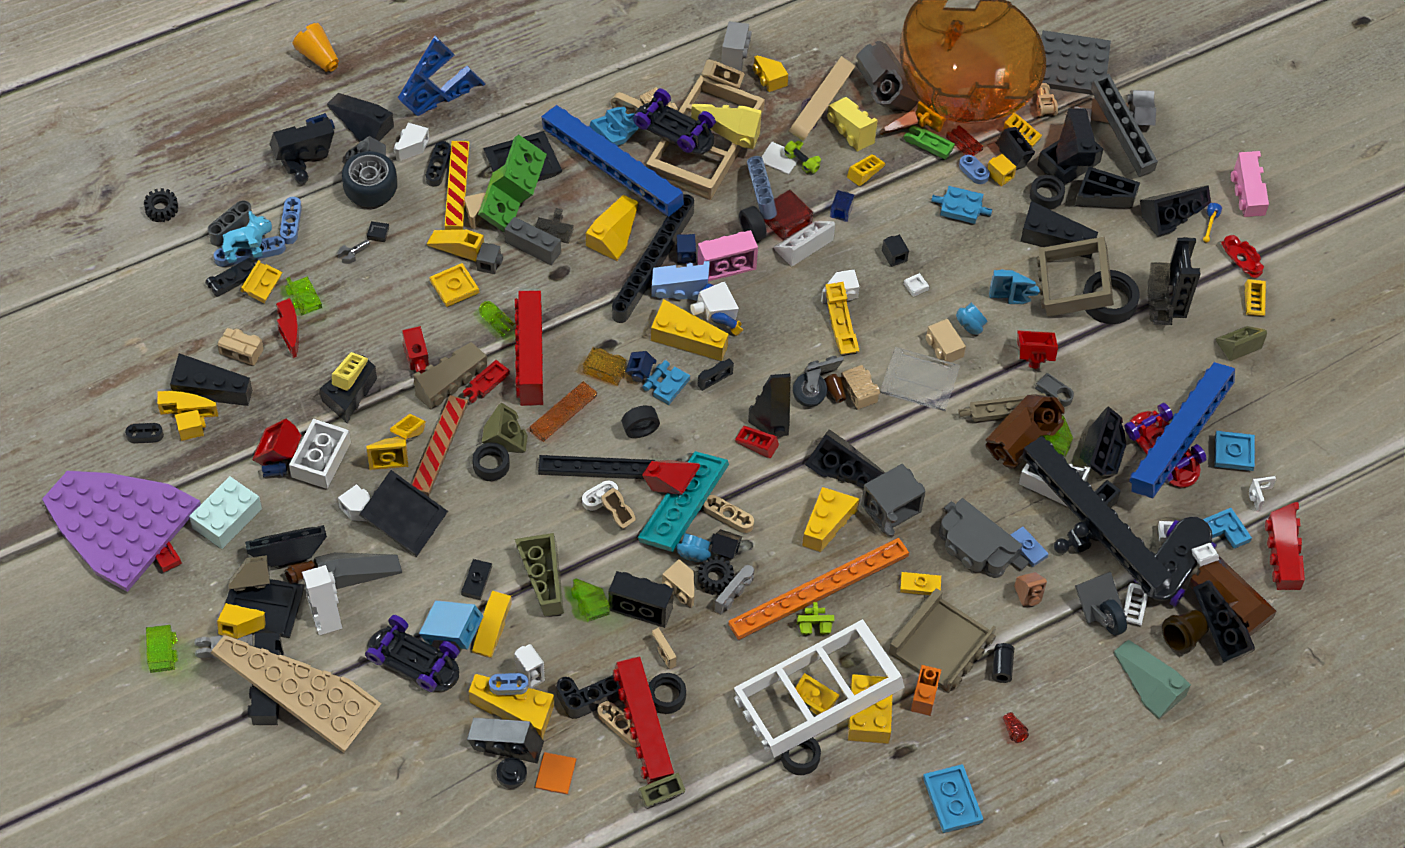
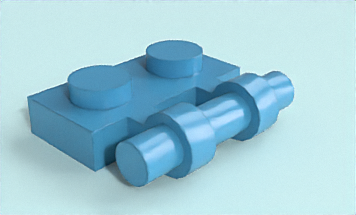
(670, 386)

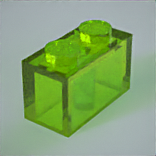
(160, 648)

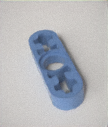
(287, 213)

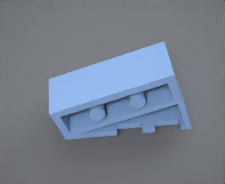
(680, 282)

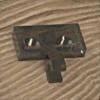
(556, 227)

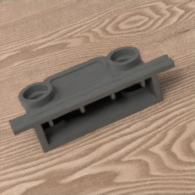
(979, 540)

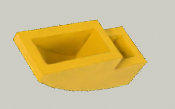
(180, 402)
(492, 624)

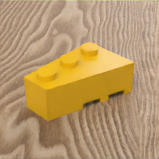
(828, 516)

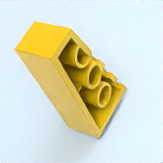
(687, 332)
(531, 706)

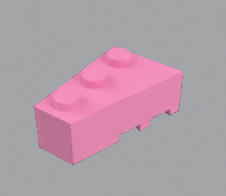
(1248, 184)

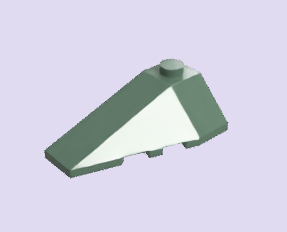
(1154, 680)

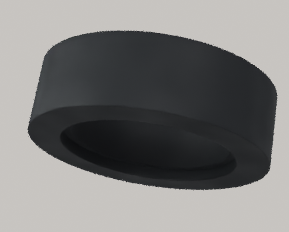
(1117, 315)

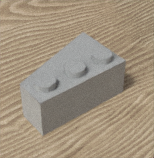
(736, 45)

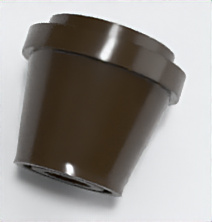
(1184, 630)

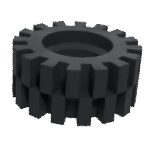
(158, 197)
(715, 565)

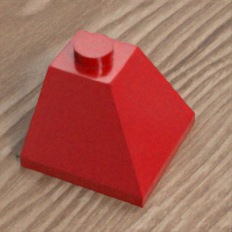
(670, 475)

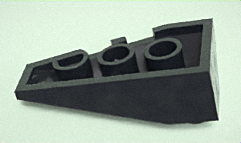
(362, 117)
(1076, 140)
(1171, 209)
(772, 406)
(842, 461)
(1226, 628)

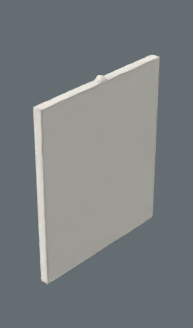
(776, 158)

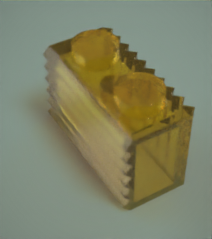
(605, 366)

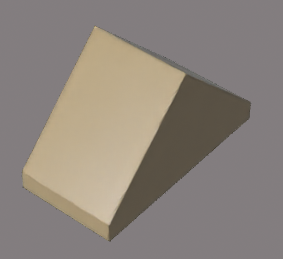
(472, 208)

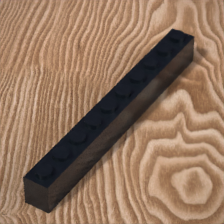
(1101, 520)

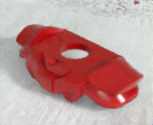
(1235, 247)

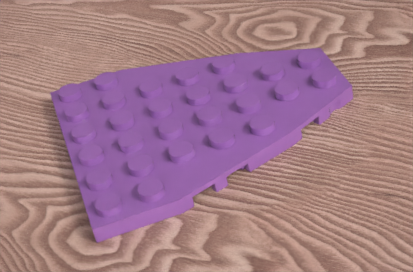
(117, 520)

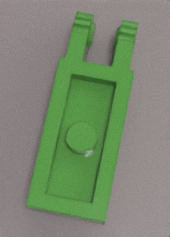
(929, 141)

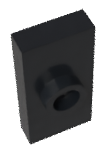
(476, 579)

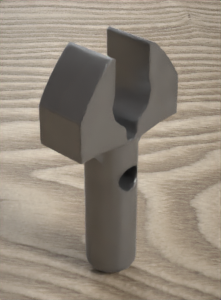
(350, 252)

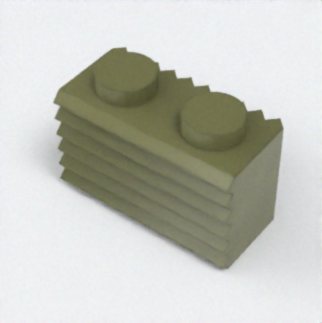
(661, 790)

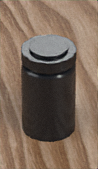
(1003, 663)

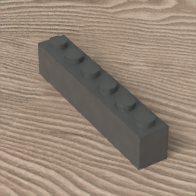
(1124, 125)

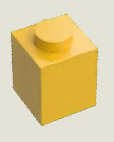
(1001, 169)
(190, 425)

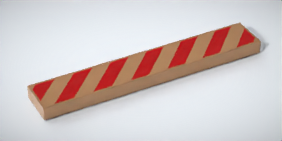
(439, 444)

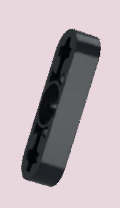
(439, 170)

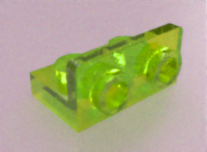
(303, 295)

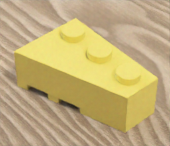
(853, 123)

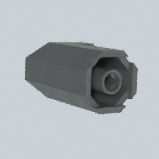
(885, 77)

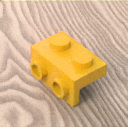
(816, 694)

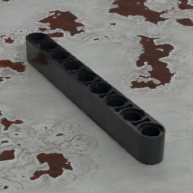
(652, 258)

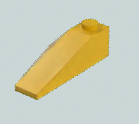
(612, 229)

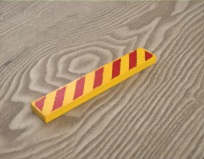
(457, 185)

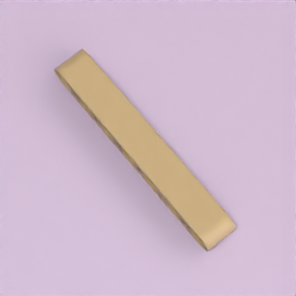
(822, 98)

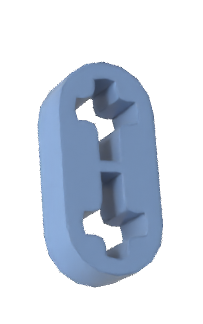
(508, 684)

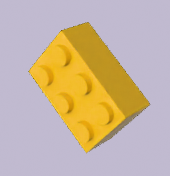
(873, 722)

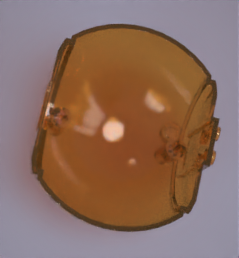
(971, 60)

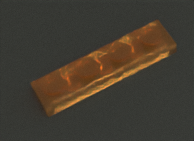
(563, 411)

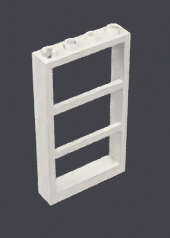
(834, 715)

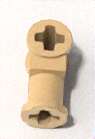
(1045, 101)

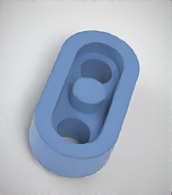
(971, 167)

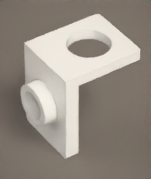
(1255, 490)

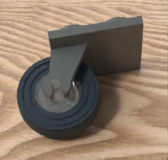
(810, 387)
(1102, 603)

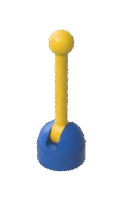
(1213, 211)

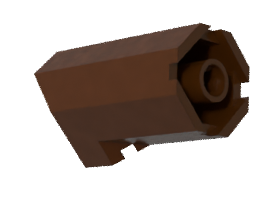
(1027, 422)
(1240, 596)

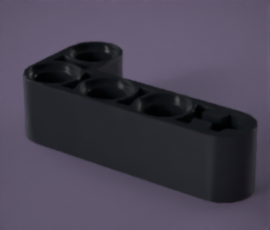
(581, 696)

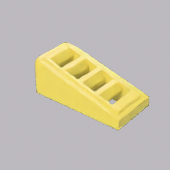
(343, 380)

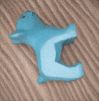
(246, 237)

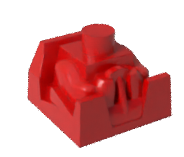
(1037, 347)
(277, 443)

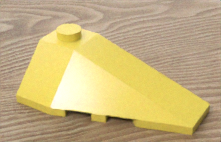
(735, 124)

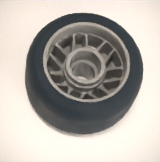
(369, 179)

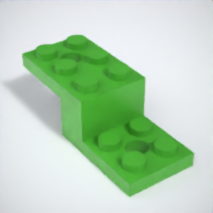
(512, 183)

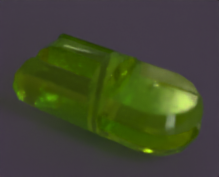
(493, 315)

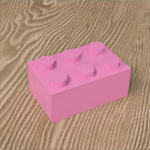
(729, 255)

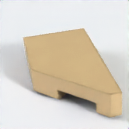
(664, 649)

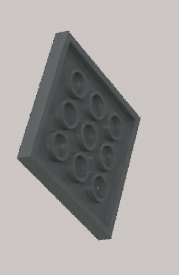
(1074, 61)

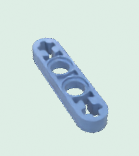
(272, 251)

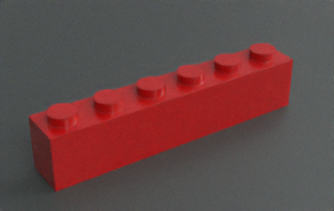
(643, 719)

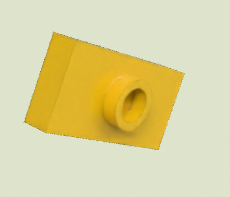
(919, 583)

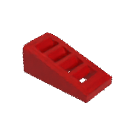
(768, 446)

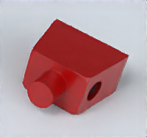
(415, 349)

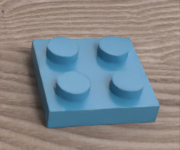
(1234, 450)

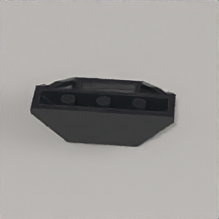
(1105, 443)
(288, 546)

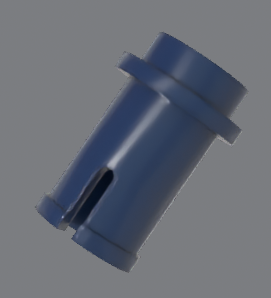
(274, 470)

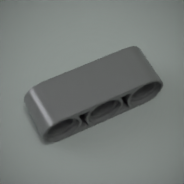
(232, 219)

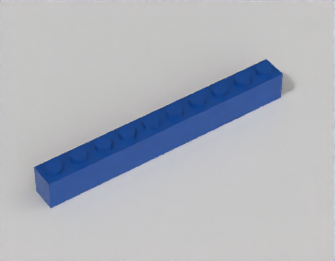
(613, 160)
(1182, 430)

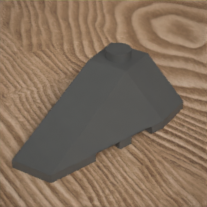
(359, 567)

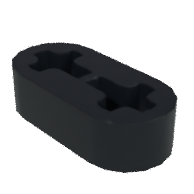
(144, 433)

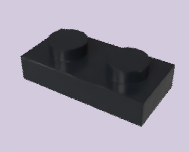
(715, 374)

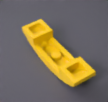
(840, 318)

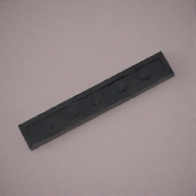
(592, 466)

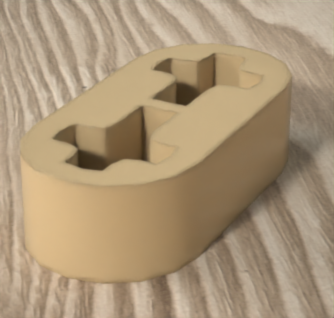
(623, 100)

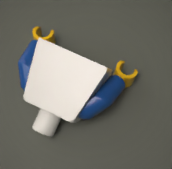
(718, 306)

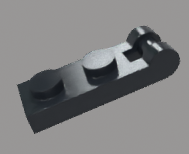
(230, 278)

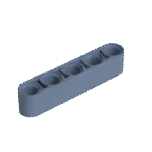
(762, 187)

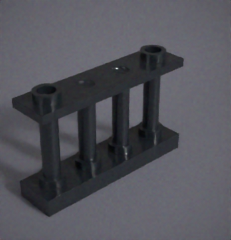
(1183, 276)

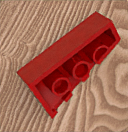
(1285, 548)

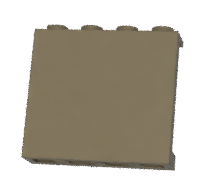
(943, 640)

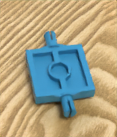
(961, 204)

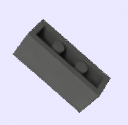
(532, 241)

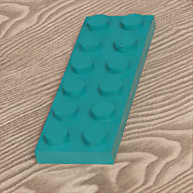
(678, 511)

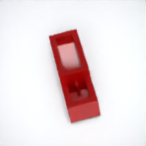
(288, 325)

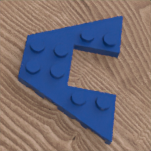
(422, 93)

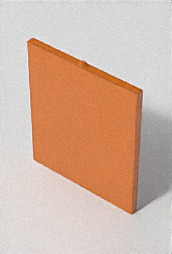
(555, 773)

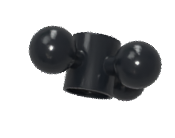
(1078, 537)

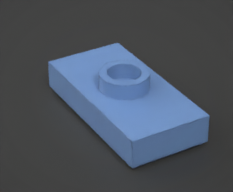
(1031, 549)

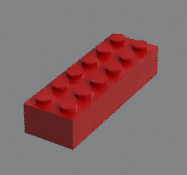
(529, 348)

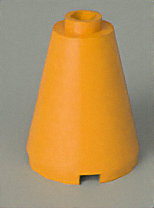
(316, 47)

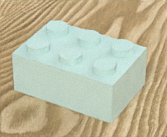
(225, 512)

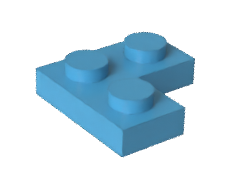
(1229, 525)

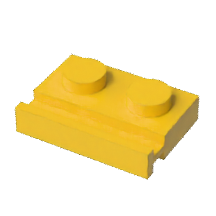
(261, 281)

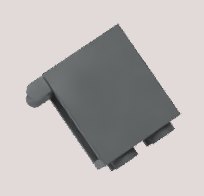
(893, 498)

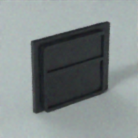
(498, 155)
(403, 513)
(278, 601)

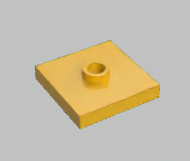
(454, 284)

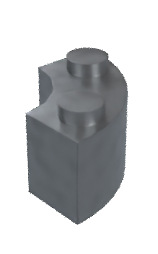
(1142, 106)

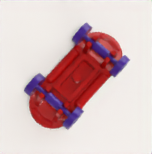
(1145, 430)

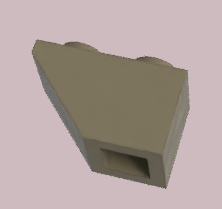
(252, 572)

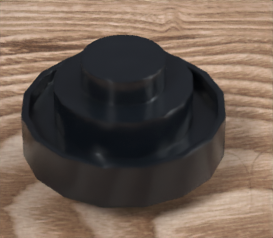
(511, 772)

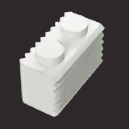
(530, 664)

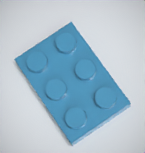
(953, 798)

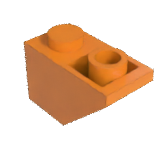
(926, 690)

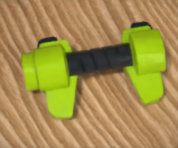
(809, 164)

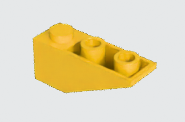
(457, 242)

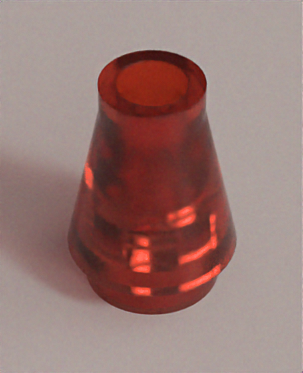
(1016, 729)

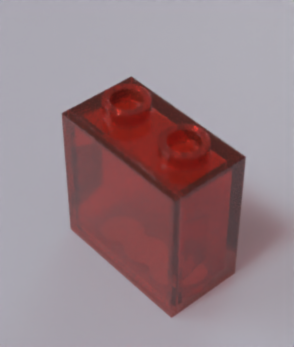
(791, 215)

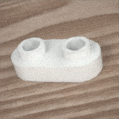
(595, 494)

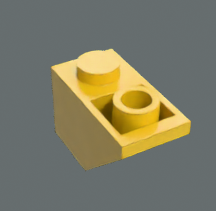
(770, 72)
(239, 621)

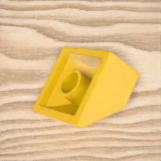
(388, 453)

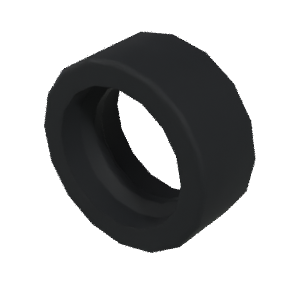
(1047, 181)
(752, 220)
(640, 421)
(491, 449)
(670, 679)
(807, 768)

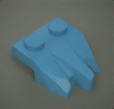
(615, 125)
(1012, 286)

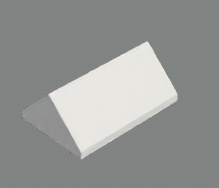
(806, 241)

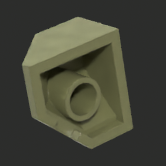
(505, 430)

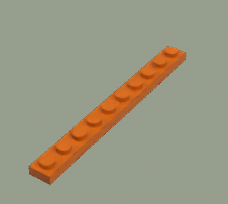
(818, 588)

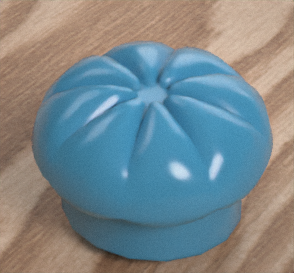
(971, 319)
(694, 548)

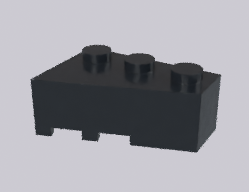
(303, 142)
(344, 401)

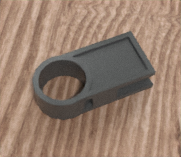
(1052, 387)

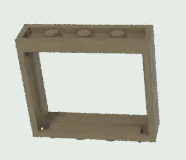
(1078, 302)

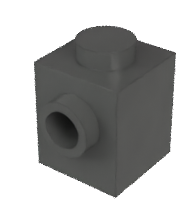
(489, 258)

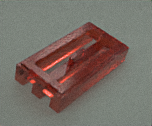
(967, 140)

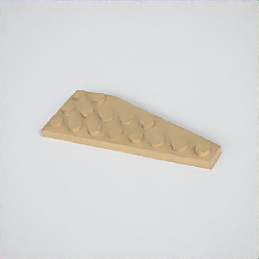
(319, 699)

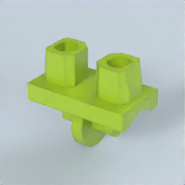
(805, 621)

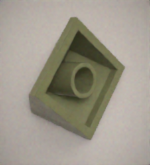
(1242, 341)

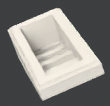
(1134, 588)

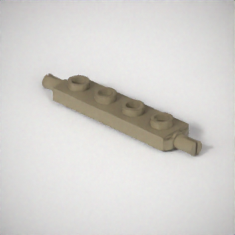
(992, 409)

